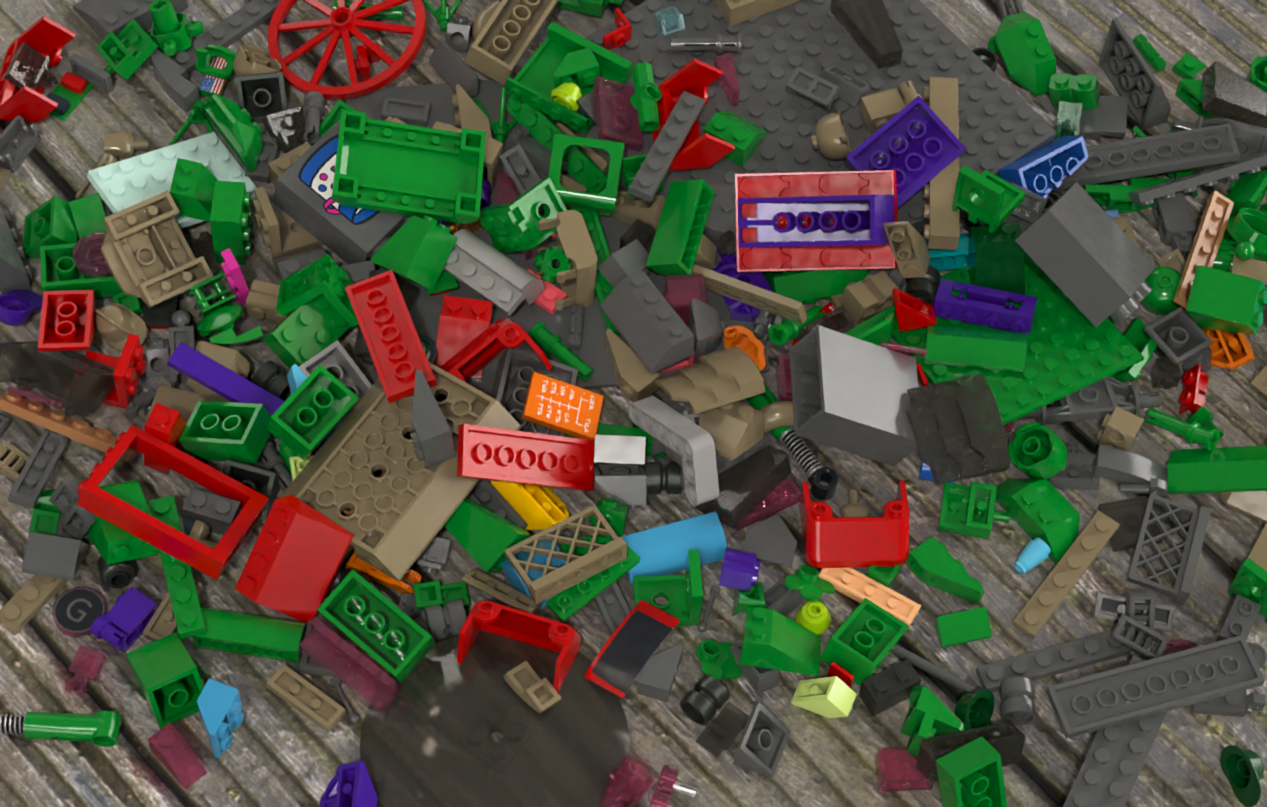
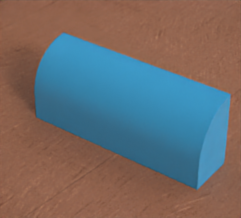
(666, 547)

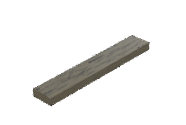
(752, 295)

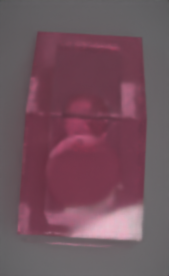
(176, 756)
(898, 772)
(627, 783)

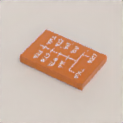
(562, 406)

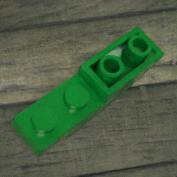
(1118, 195)

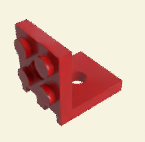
(127, 371)

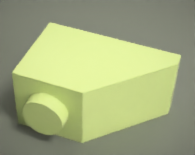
(824, 696)

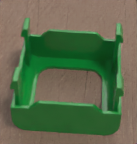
(606, 200)

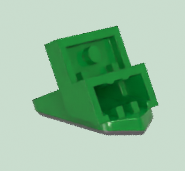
(927, 718)

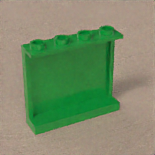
(536, 79)

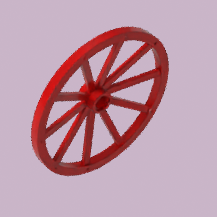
(344, 25)

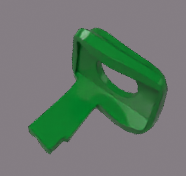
(211, 51)

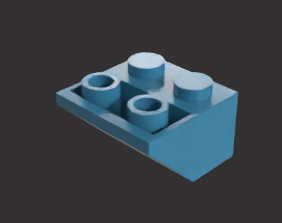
(515, 580)
(219, 714)

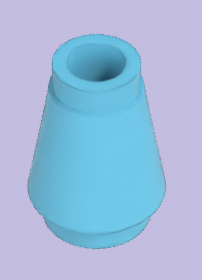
(1032, 555)

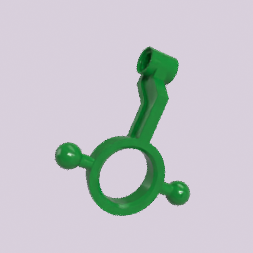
(1243, 230)

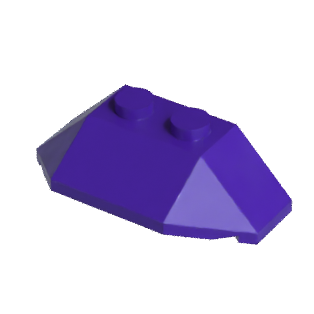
(350, 787)

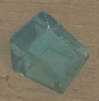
(669, 20)

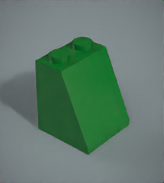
(417, 251)
(1226, 301)
(113, 542)
(167, 679)

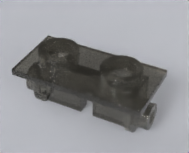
(204, 247)

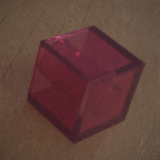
(680, 291)

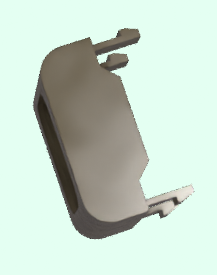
(574, 239)

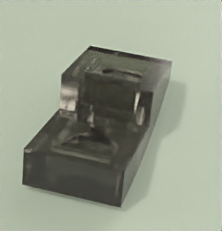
(723, 730)

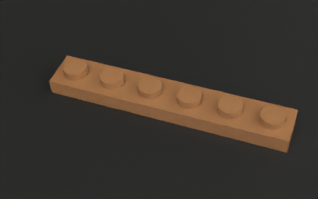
(1205, 243)
(58, 422)

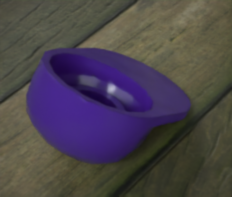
(18, 305)

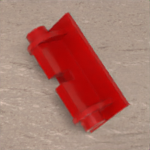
(1194, 382)

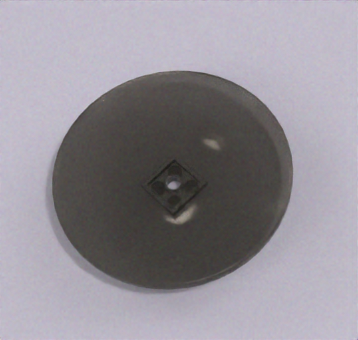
(435, 731)

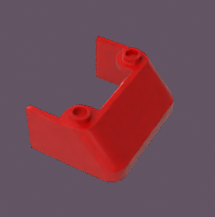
(48, 40)
(695, 151)
(489, 344)
(855, 540)
(521, 627)

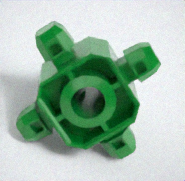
(171, 28)

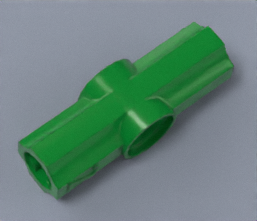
(645, 97)

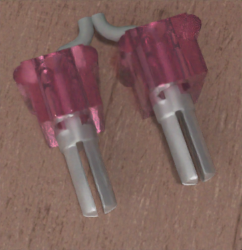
(666, 786)

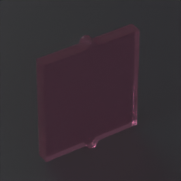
(905, 350)
(34, 396)

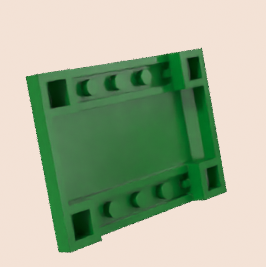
(408, 169)

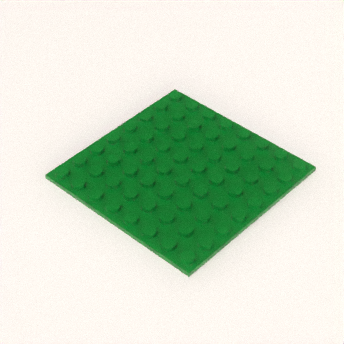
(1056, 358)

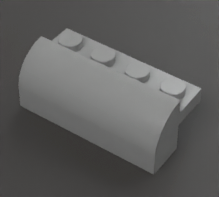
(491, 273)

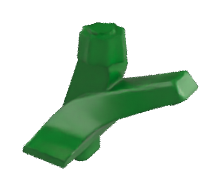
(1205, 418)

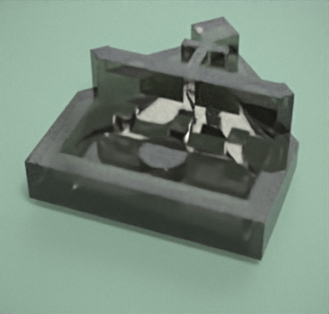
(30, 69)

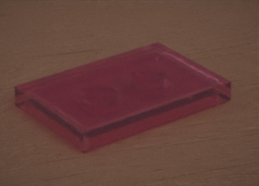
(615, 114)

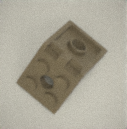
(278, 227)

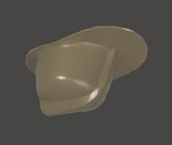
(115, 324)

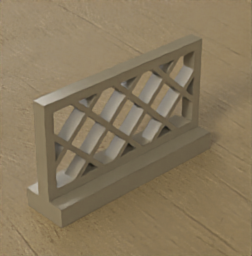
(581, 568)

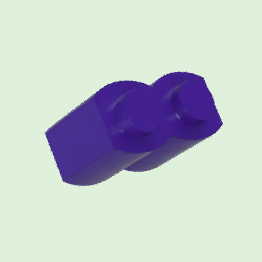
(739, 569)

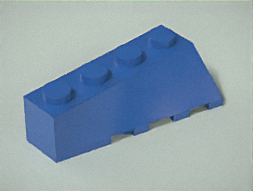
(1047, 166)

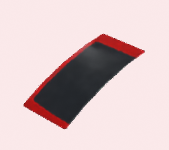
(630, 648)

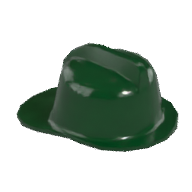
(975, 709)
(1244, 772)

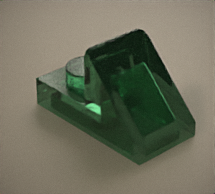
(1067, 118)

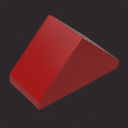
(912, 312)

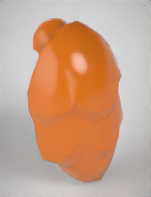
(747, 342)

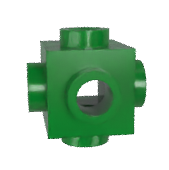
(543, 263)
(613, 513)

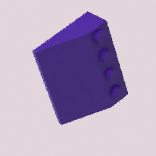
(910, 143)

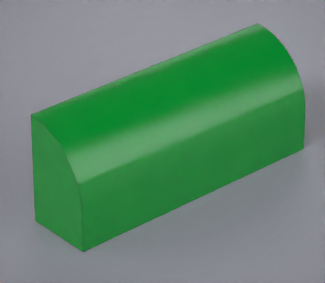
(680, 227)
(251, 635)

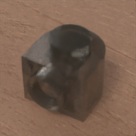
(1165, 374)

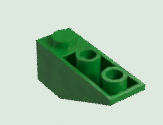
(940, 570)

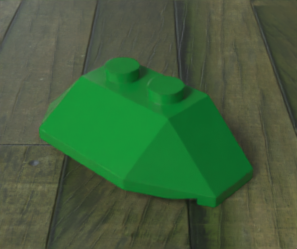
(1026, 52)
(235, 128)
(877, 328)
(1040, 512)

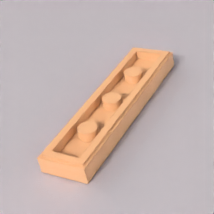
(859, 586)

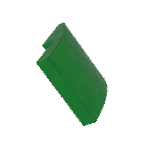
(228, 338)

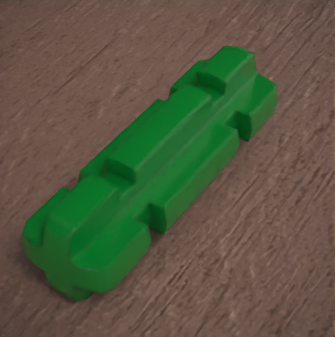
(1149, 53)

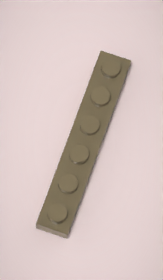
(1065, 575)

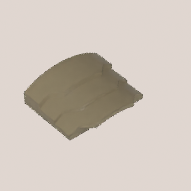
(151, 252)
(714, 381)

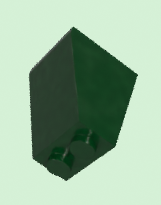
(996, 258)

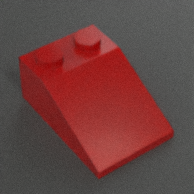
(67, 320)
(460, 324)

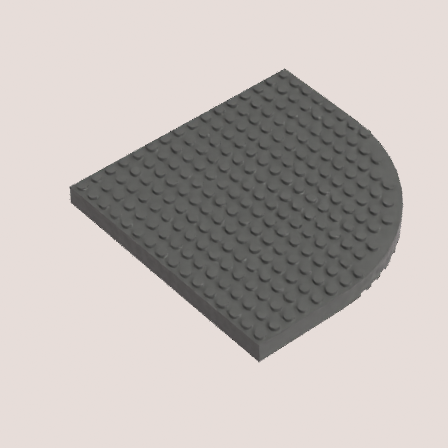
(991, 116)

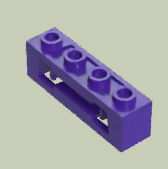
(985, 307)

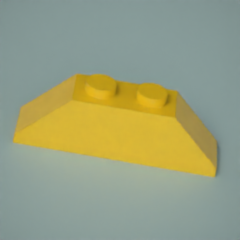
(535, 504)

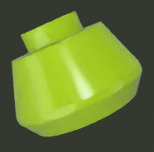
(567, 95)
(814, 617)

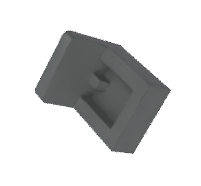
(435, 555)

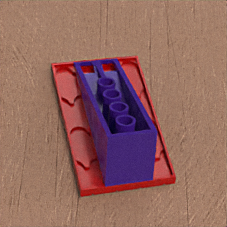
(814, 220)

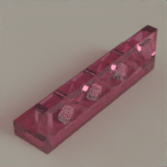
(349, 665)

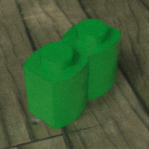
(1076, 88)

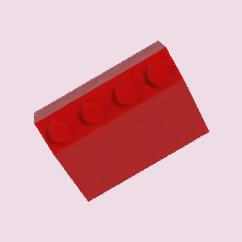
(294, 559)

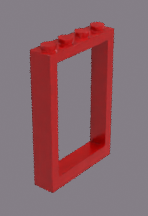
(156, 532)

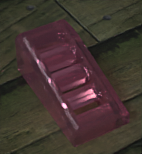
(729, 78)

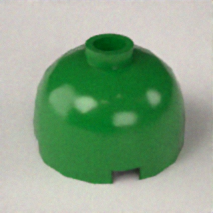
(1164, 283)

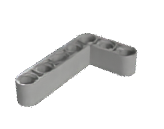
(687, 440)

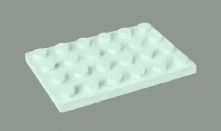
(152, 173)

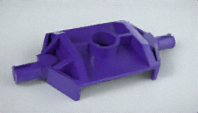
(739, 310)

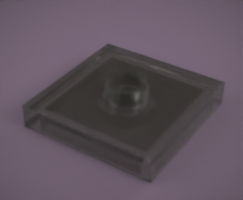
(1129, 516)

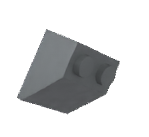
(294, 261)

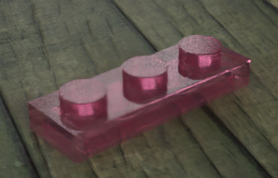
(782, 497)

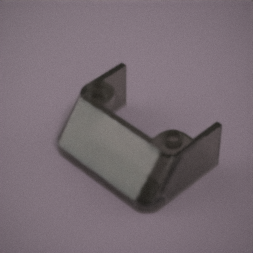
(62, 373)

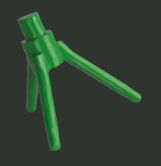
(442, 14)
(196, 116)
(499, 128)

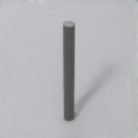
(933, 669)

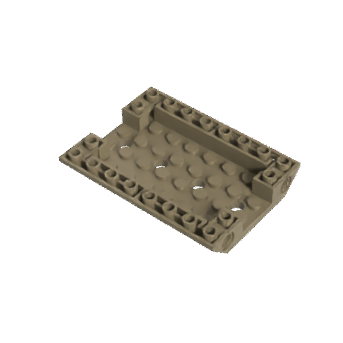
(410, 503)

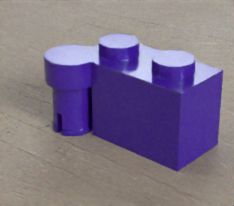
(125, 619)

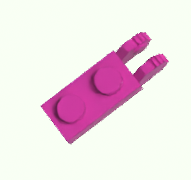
(234, 276)

